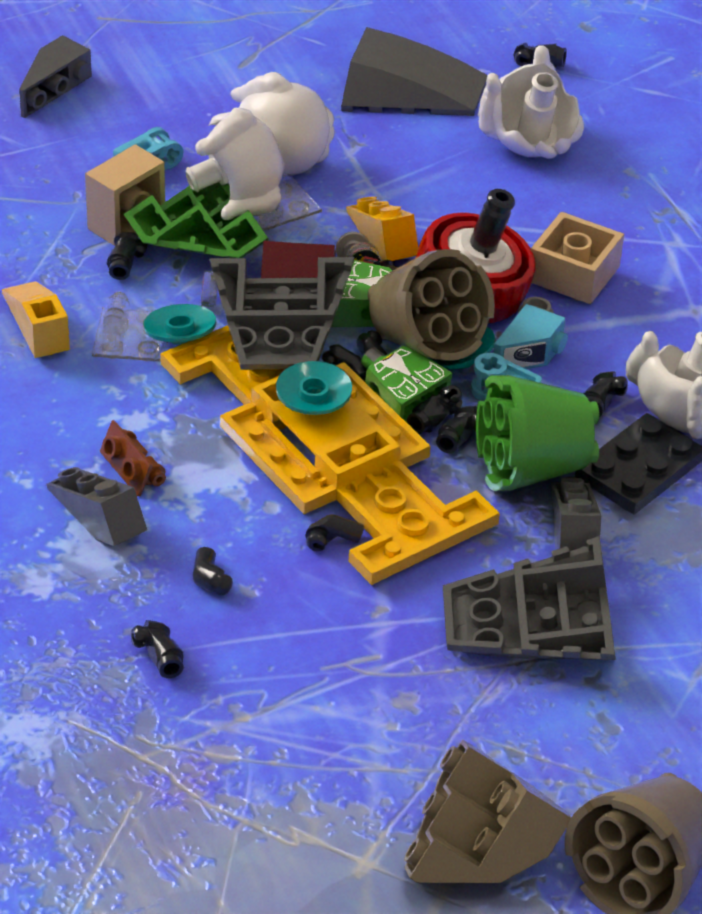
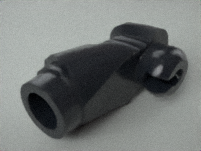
(525, 54)
(122, 256)
(604, 387)
(435, 409)
(457, 430)
(161, 648)

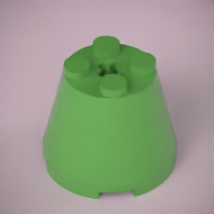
(533, 432)

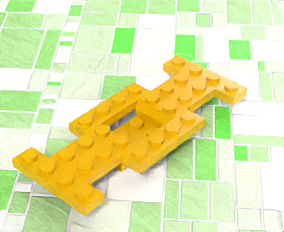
(357, 454)

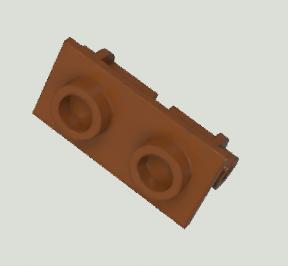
(130, 459)

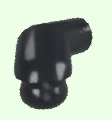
(369, 340)
(338, 354)
(209, 575)

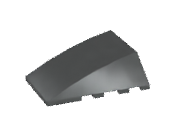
(409, 76)
(279, 318)
(535, 609)

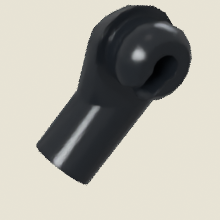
(331, 527)

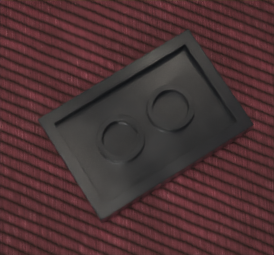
(641, 463)

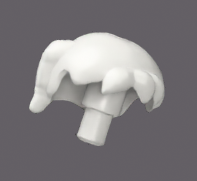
(531, 110)
(294, 116)
(246, 157)
(669, 382)

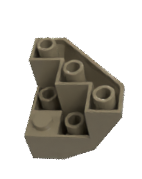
(482, 823)

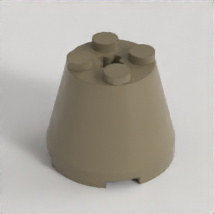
(434, 305)
(638, 846)

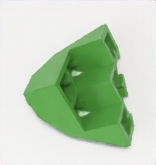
(195, 223)

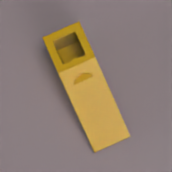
(385, 227)
(39, 318)

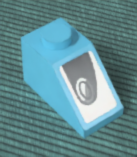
(532, 338)

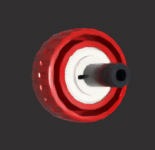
(489, 244)

